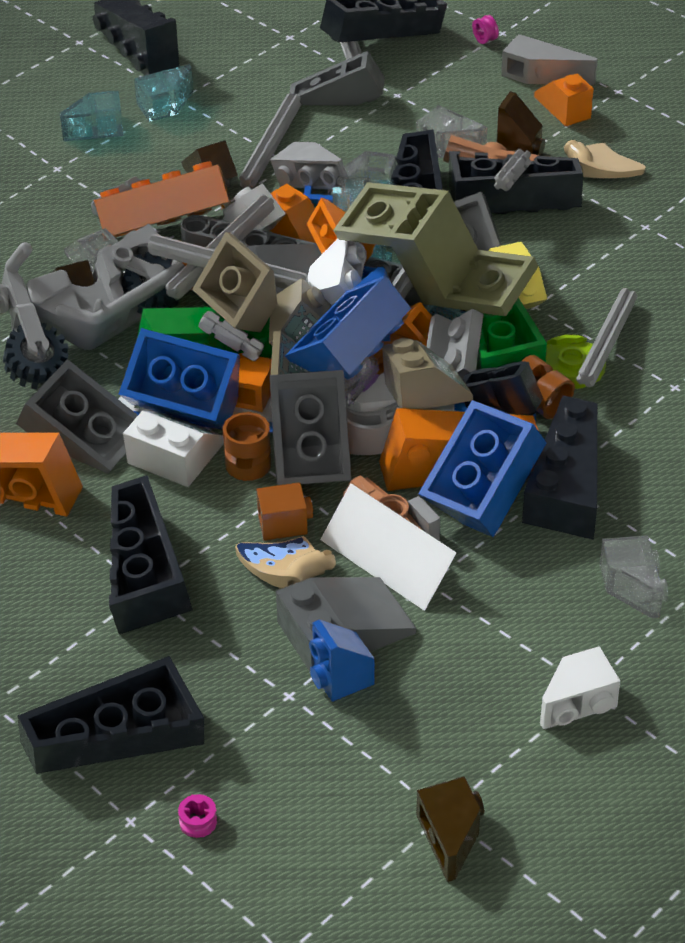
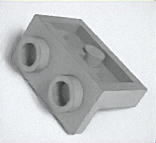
(457, 340)

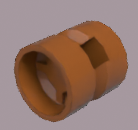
(551, 385)
(247, 446)

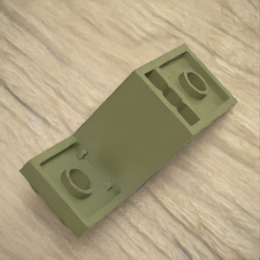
(436, 248)

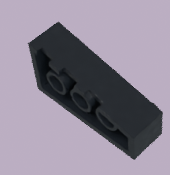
(381, 19)
(139, 34)
(417, 161)
(543, 184)
(564, 478)
(144, 567)
(114, 720)

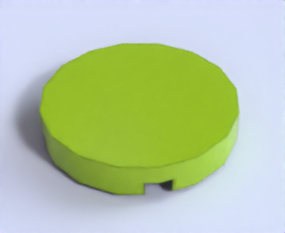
(567, 356)

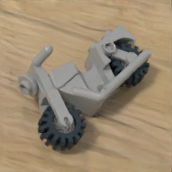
(79, 313)

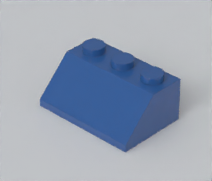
(351, 329)
(182, 379)
(483, 467)

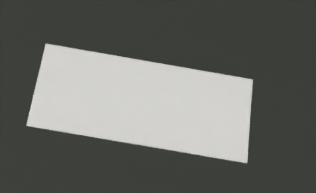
(388, 546)

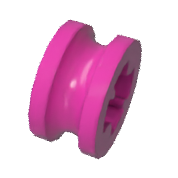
(485, 29)
(199, 805)

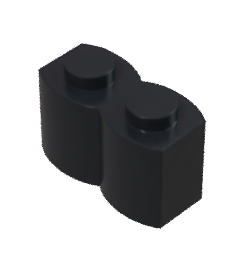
(505, 388)

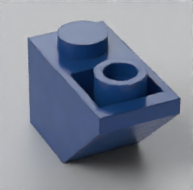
(340, 660)

